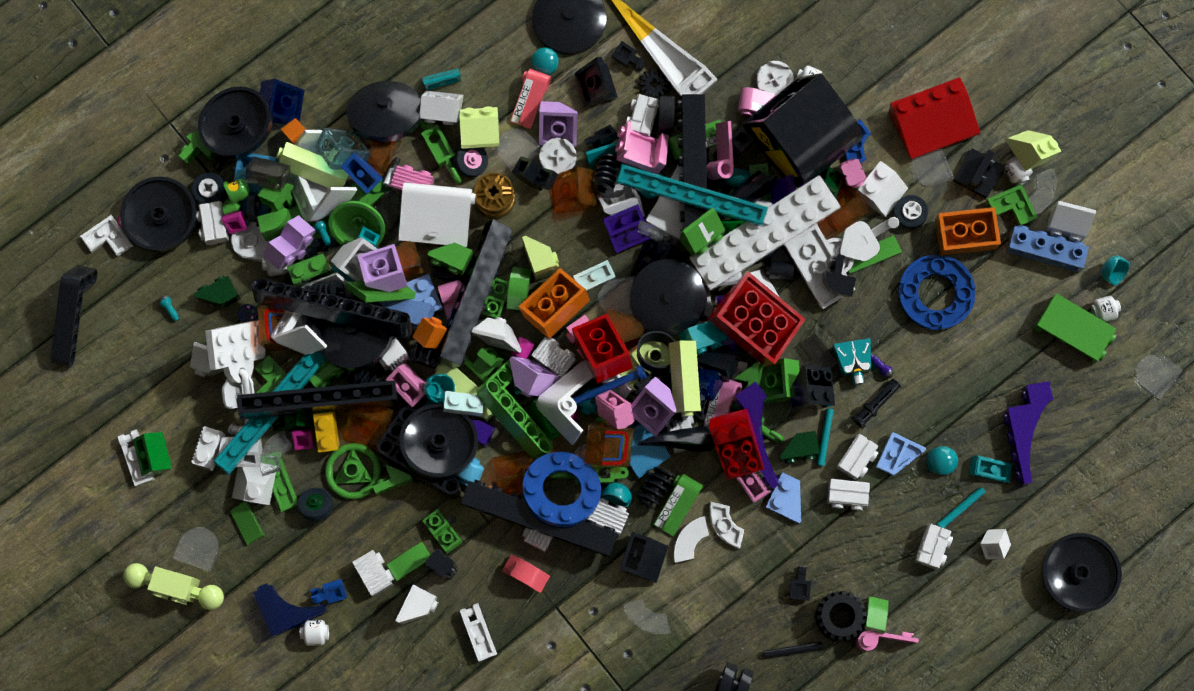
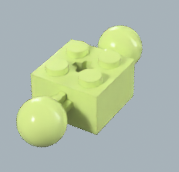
(173, 584)

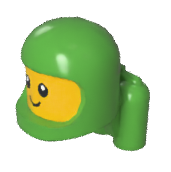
(236, 192)

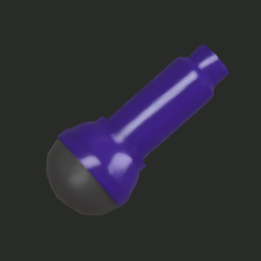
(886, 371)

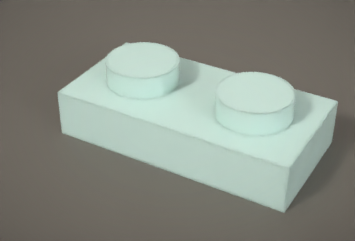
(595, 276)
(462, 403)

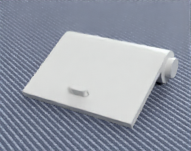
(436, 210)

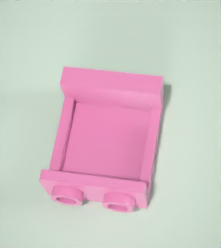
(641, 149)

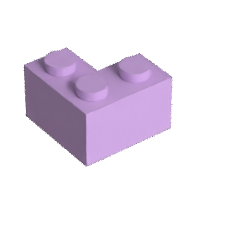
(290, 244)

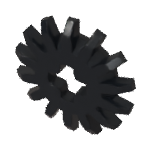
(649, 89)

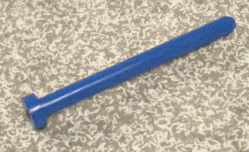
(639, 373)

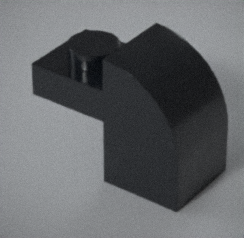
(533, 174)
(834, 281)

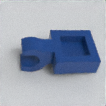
(331, 591)

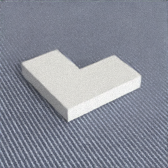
(107, 232)

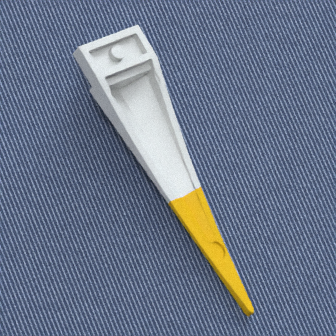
(678, 66)

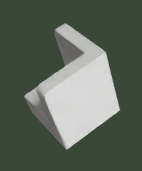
(995, 544)

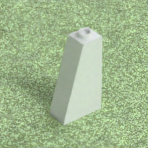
(666, 213)

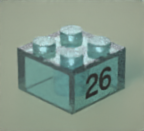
(339, 145)

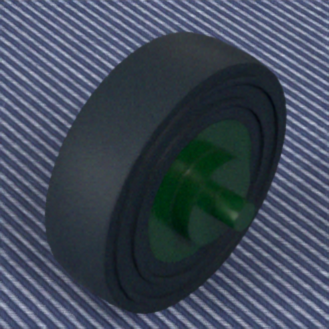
(315, 504)

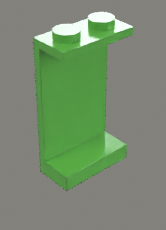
(1076, 327)

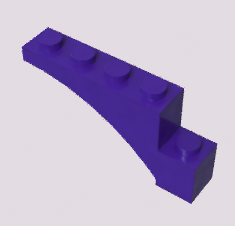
(753, 400)
(1021, 426)

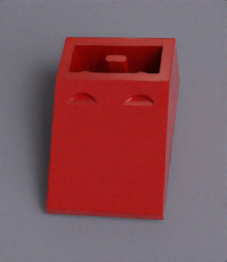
(736, 443)

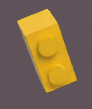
(326, 431)

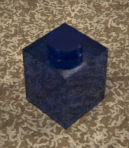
(709, 384)

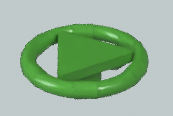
(352, 471)

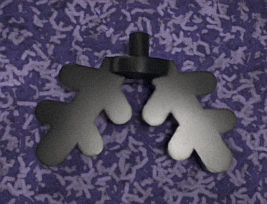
(312, 251)

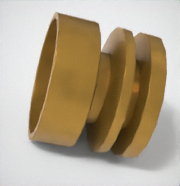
(498, 205)

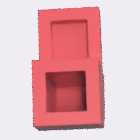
(526, 573)

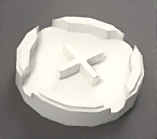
(774, 77)
(557, 155)

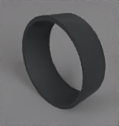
(653, 336)

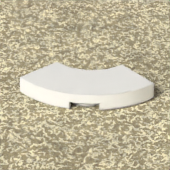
(724, 526)
(689, 538)

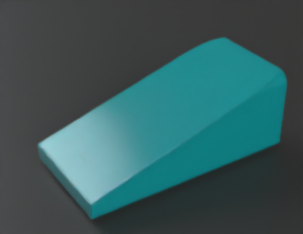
(990, 469)

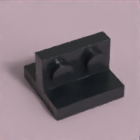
(595, 82)
(979, 172)

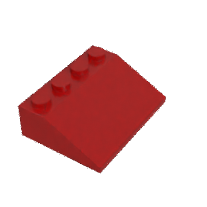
(934, 118)
(757, 319)

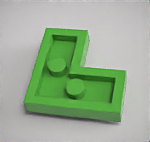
(1016, 201)
(272, 373)

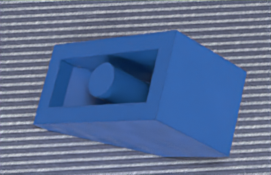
(361, 172)

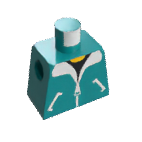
(854, 358)

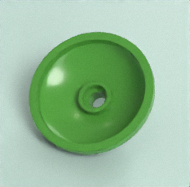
(345, 223)

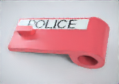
(530, 97)

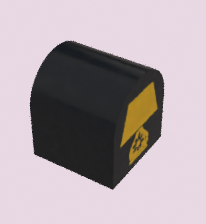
(804, 128)

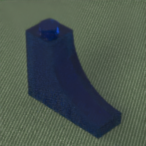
(280, 614)

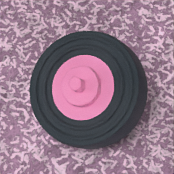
(471, 161)

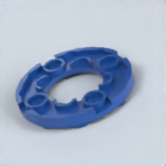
(953, 271)
(557, 514)

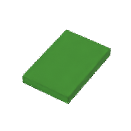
(370, 294)

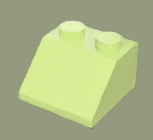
(479, 127)
(1033, 148)
(540, 258)

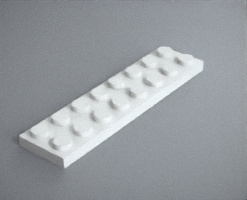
(752, 242)

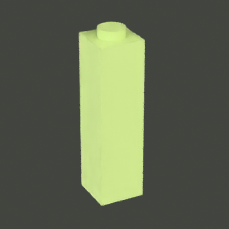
(310, 166)
(684, 377)
(463, 385)

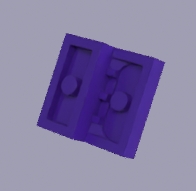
(623, 228)

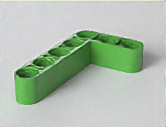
(511, 414)

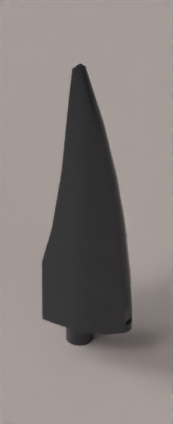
(753, 188)
(691, 439)

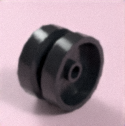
(728, 682)

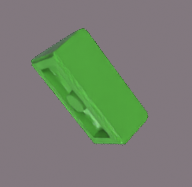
(247, 523)

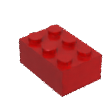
(602, 348)

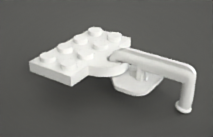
(813, 252)
(235, 351)

